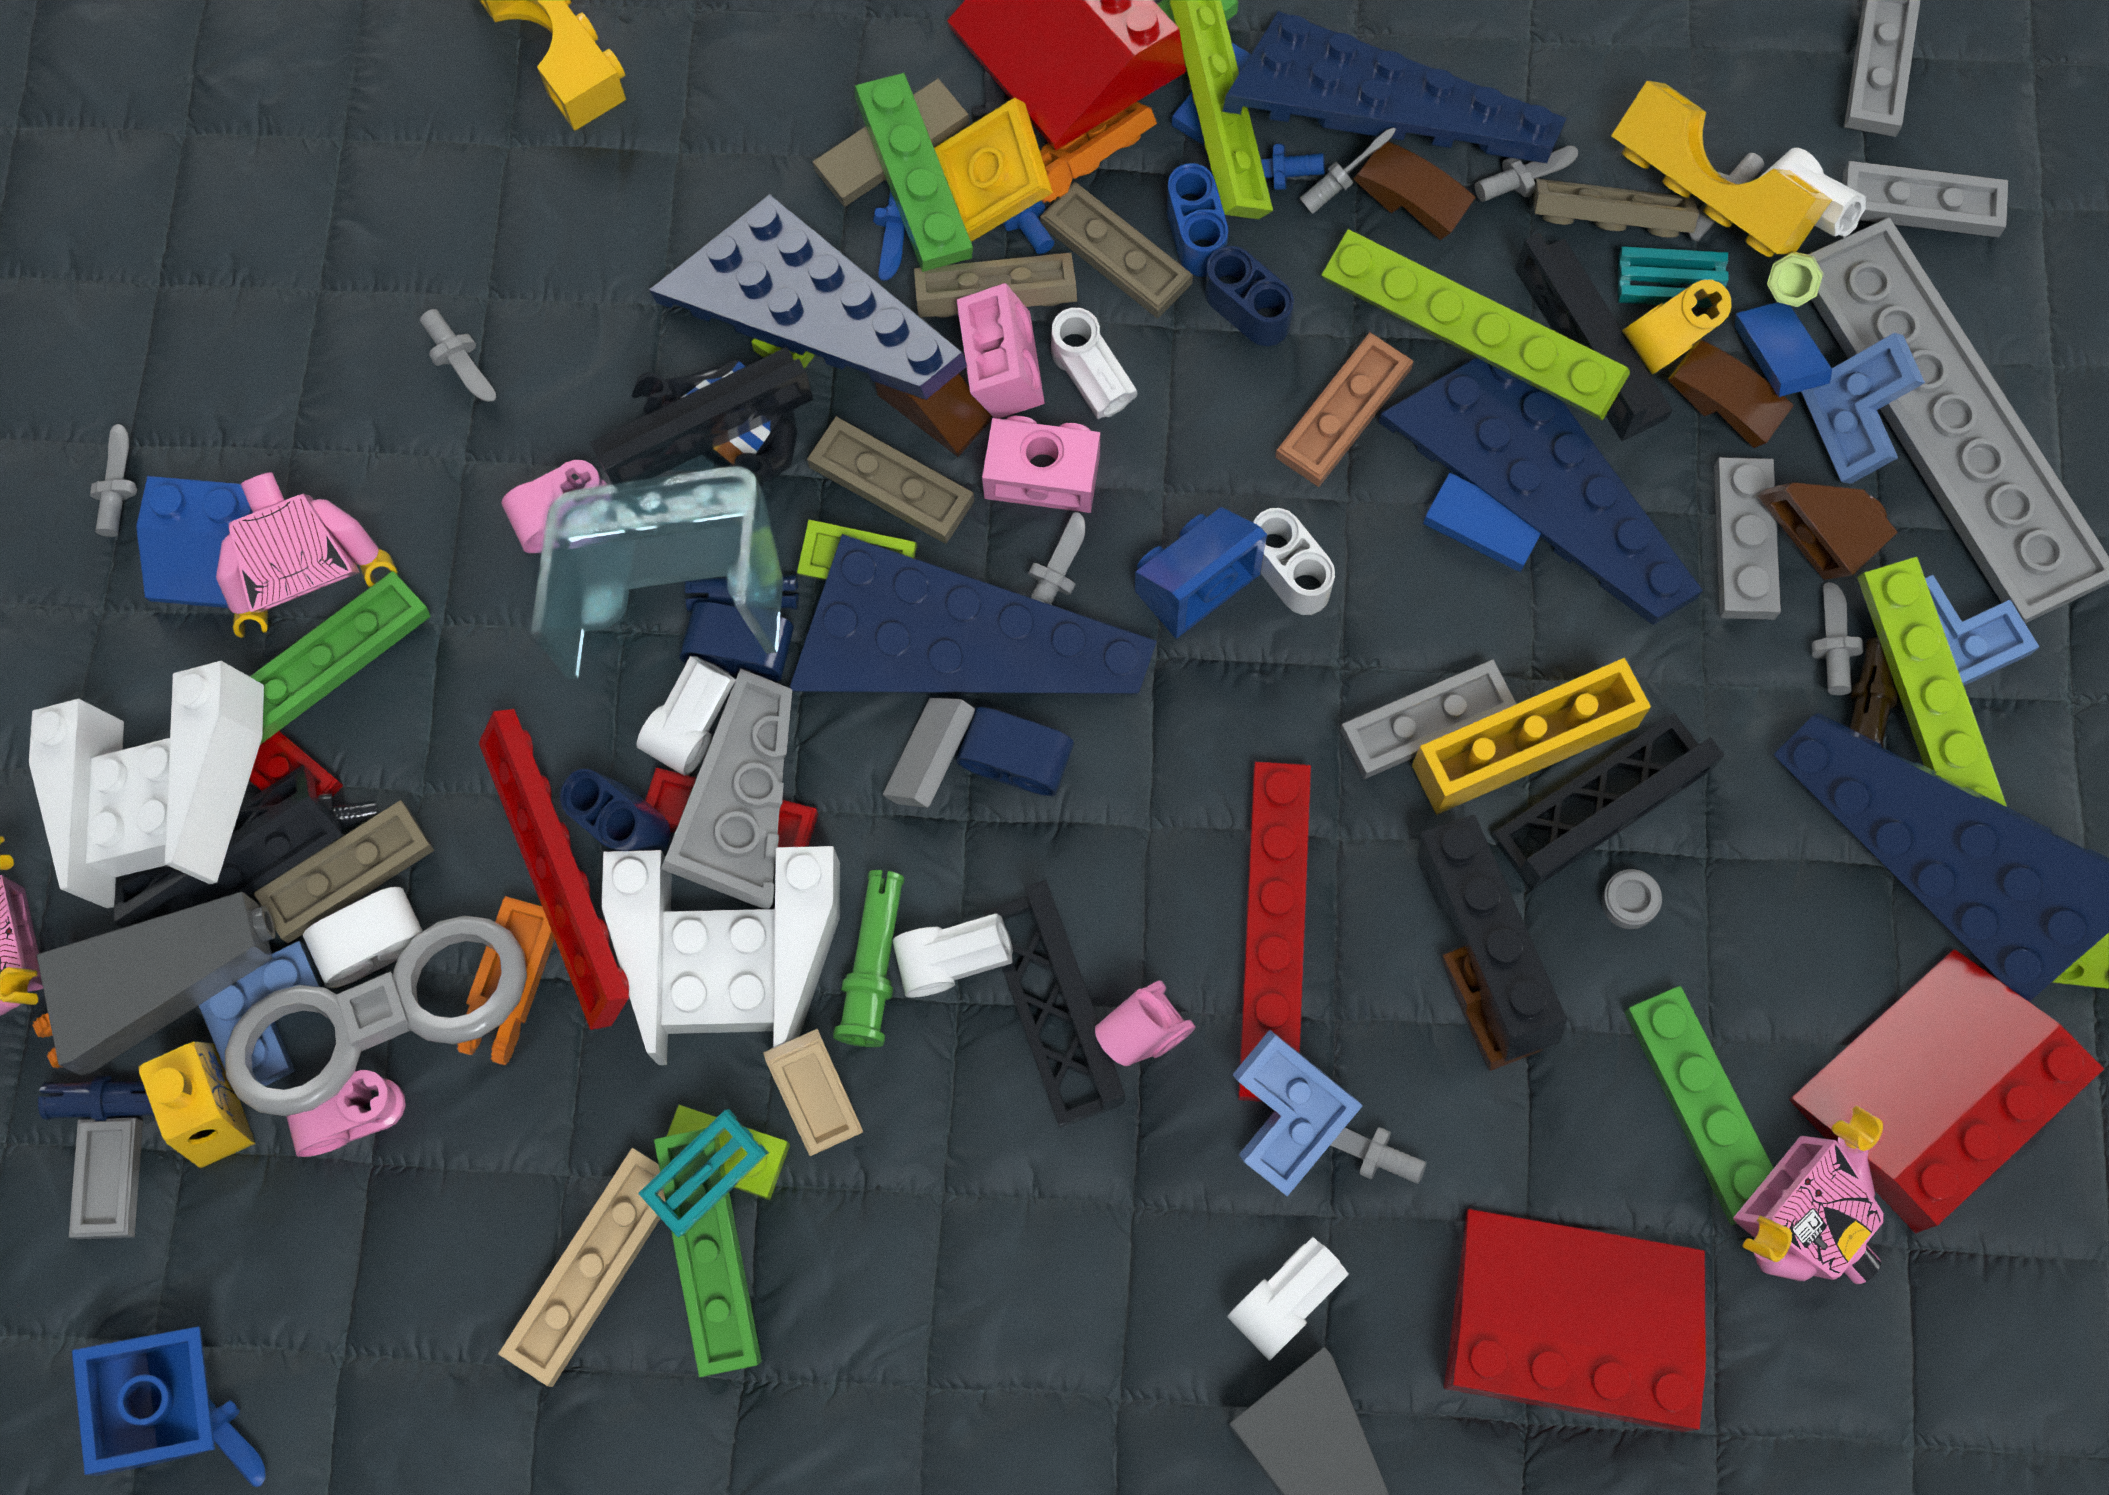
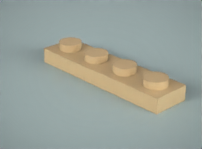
(585, 1274)

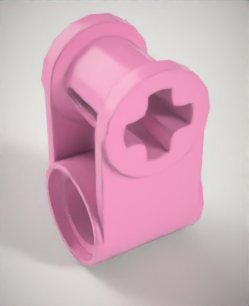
(529, 503)
(1142, 1027)
(344, 1115)

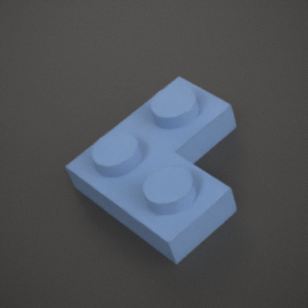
(1849, 406)
(1985, 640)
(221, 1012)
(1306, 1114)

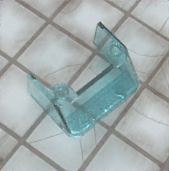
(650, 536)

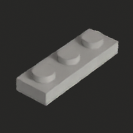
(1882, 66)
(1930, 198)
(1746, 540)
(1399, 728)

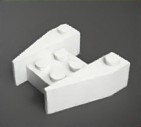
(153, 802)
(721, 965)

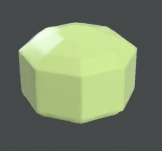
(1795, 279)

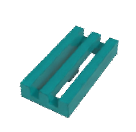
(1668, 268)
(740, 1138)

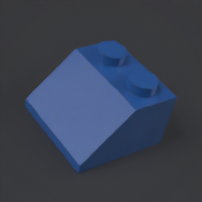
(182, 538)
(1200, 568)
(142, 1401)

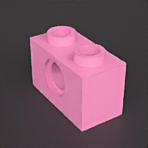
(1062, 485)

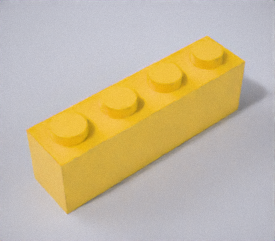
(1530, 735)

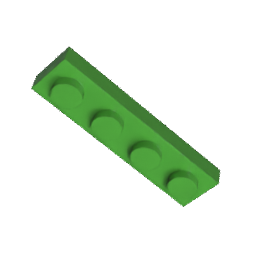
(913, 172)
(337, 650)
(1701, 1097)
(711, 1269)

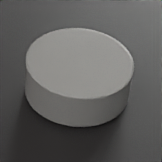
(1631, 899)

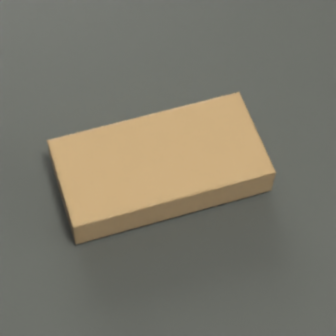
(813, 1092)

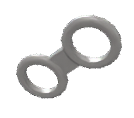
(374, 1015)

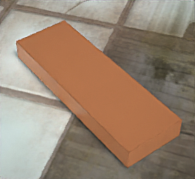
(1344, 409)

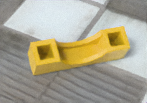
(574, 70)
(1668, 133)

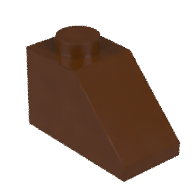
(948, 416)
(1830, 524)

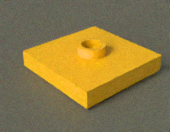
(994, 168)

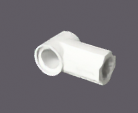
(1846, 204)
(1091, 365)
(680, 728)
(936, 957)
(1279, 1306)

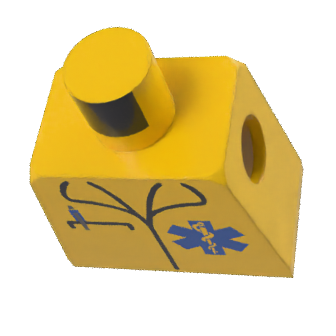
(191, 1096)

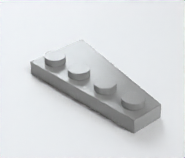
(734, 807)

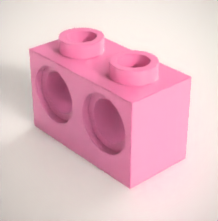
(1000, 351)

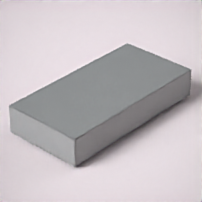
(929, 752)
(106, 1178)

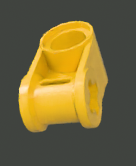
(1673, 328)

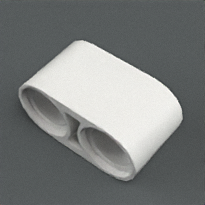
(1297, 558)
(362, 937)

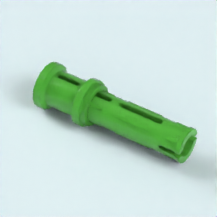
(867, 985)

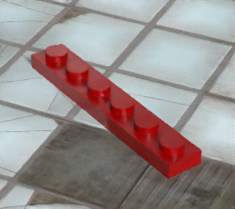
(553, 870)
(1275, 907)

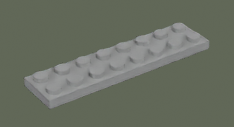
(1962, 428)

